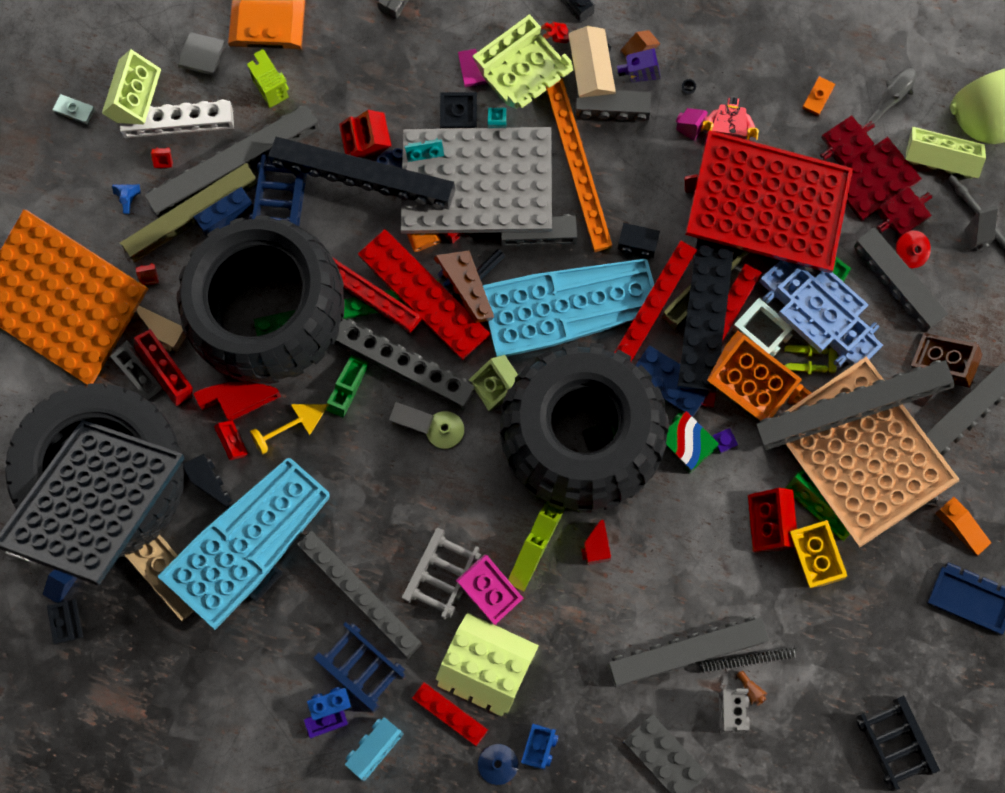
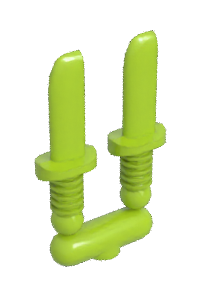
(809, 367)

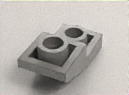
(411, 417)

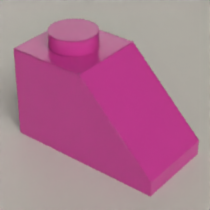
(690, 122)

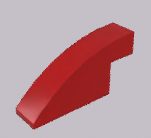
(236, 397)

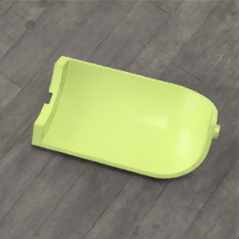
(981, 108)

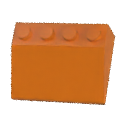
(752, 377)

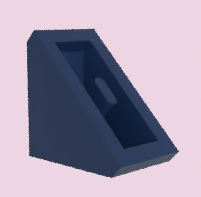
(58, 585)

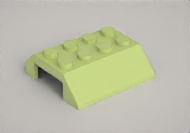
(521, 63)
(485, 664)

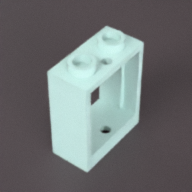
(751, 313)

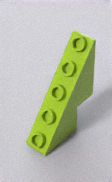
(535, 546)

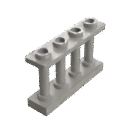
(421, 574)

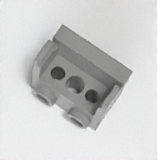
(726, 714)

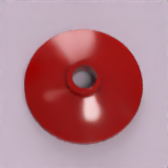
(906, 248)

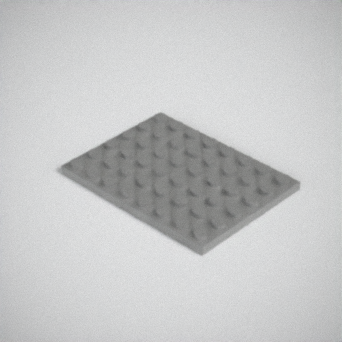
(497, 176)

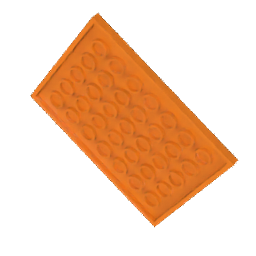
(63, 297)

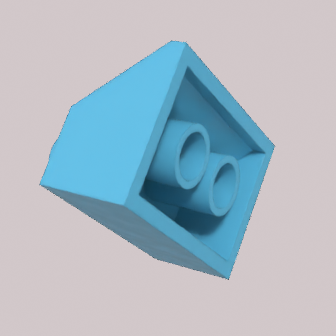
(373, 748)

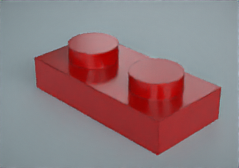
(231, 440)

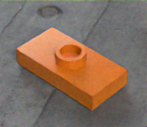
(818, 96)

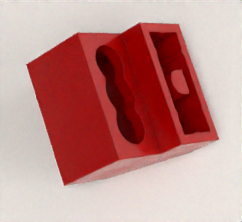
(365, 134)

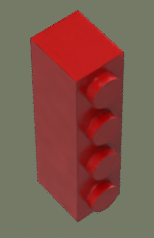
(163, 367)

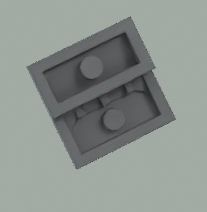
(201, 53)

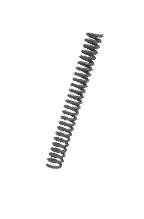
(746, 659)

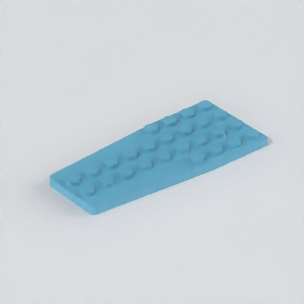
(565, 304)
(244, 543)

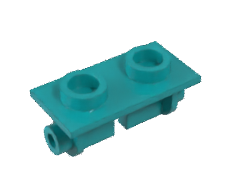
(423, 151)

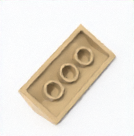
(591, 62)

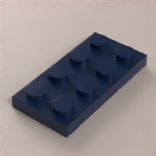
(665, 376)

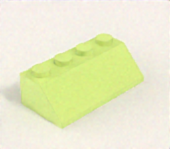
(131, 89)
(945, 153)

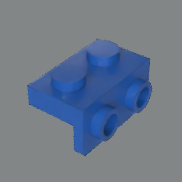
(328, 704)
(539, 746)

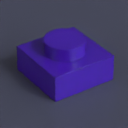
(726, 440)

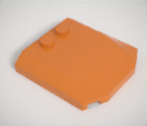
(267, 23)

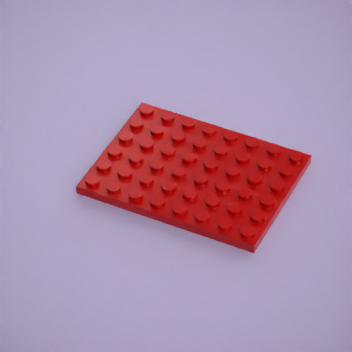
(769, 201)

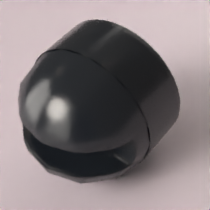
(689, 83)

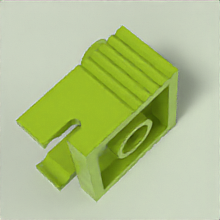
(267, 79)

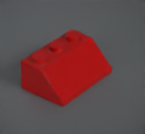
(772, 519)

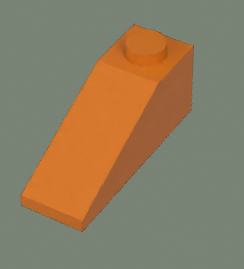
(963, 525)

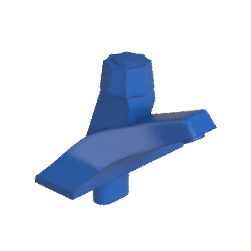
(126, 194)

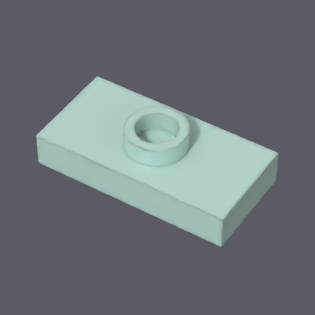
(73, 109)

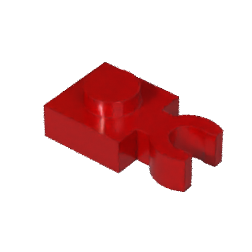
(557, 31)

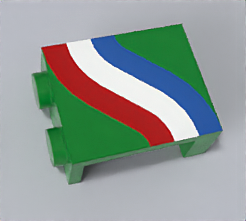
(690, 441)

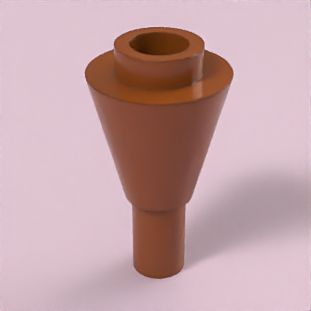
(755, 694)

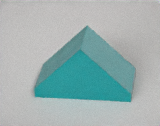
(497, 117)

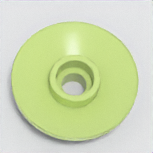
(448, 438)

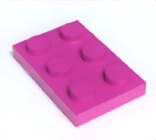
(489, 589)

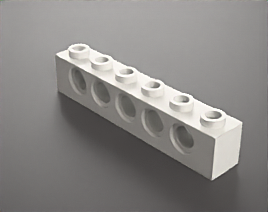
(185, 123)

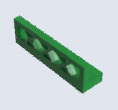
(811, 499)

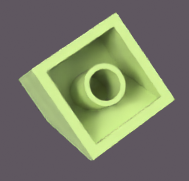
(493, 381)

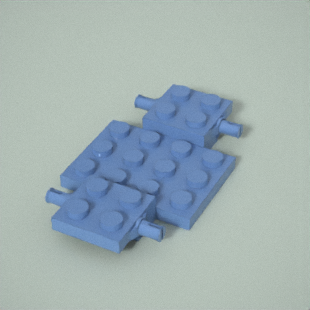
(822, 311)

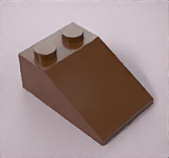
(960, 356)

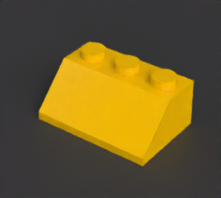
(818, 554)

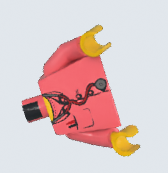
(731, 121)

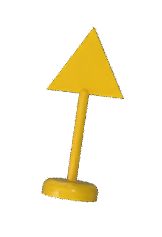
(307, 414)

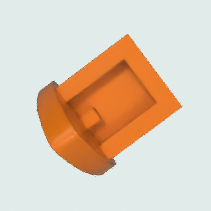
(798, 394)

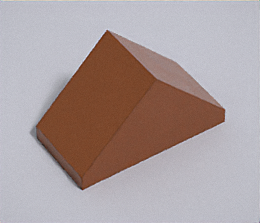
(640, 42)

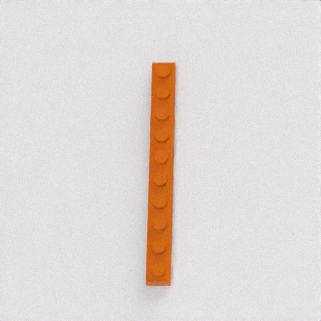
(579, 167)

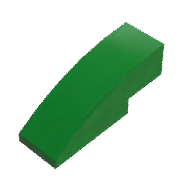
(346, 386)

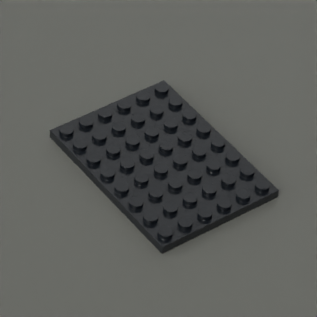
(89, 502)

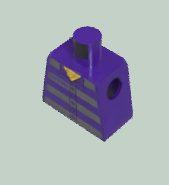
(641, 66)

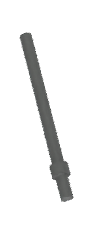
(962, 191)

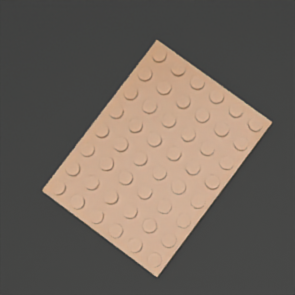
(873, 466)

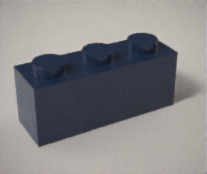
(223, 211)

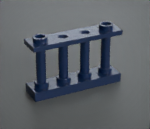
(296, 188)
(356, 685)

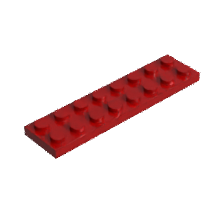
(423, 294)

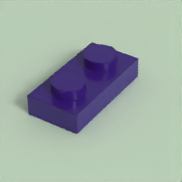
(325, 724)

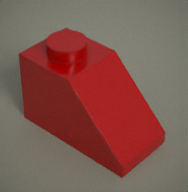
(596, 546)

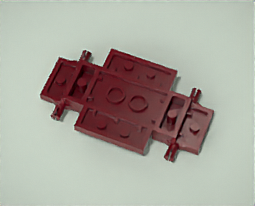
(879, 177)

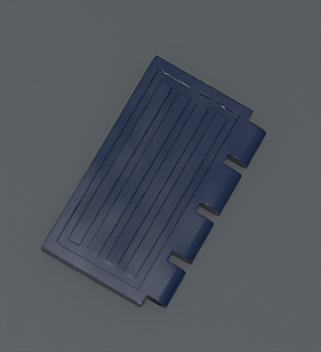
(969, 599)

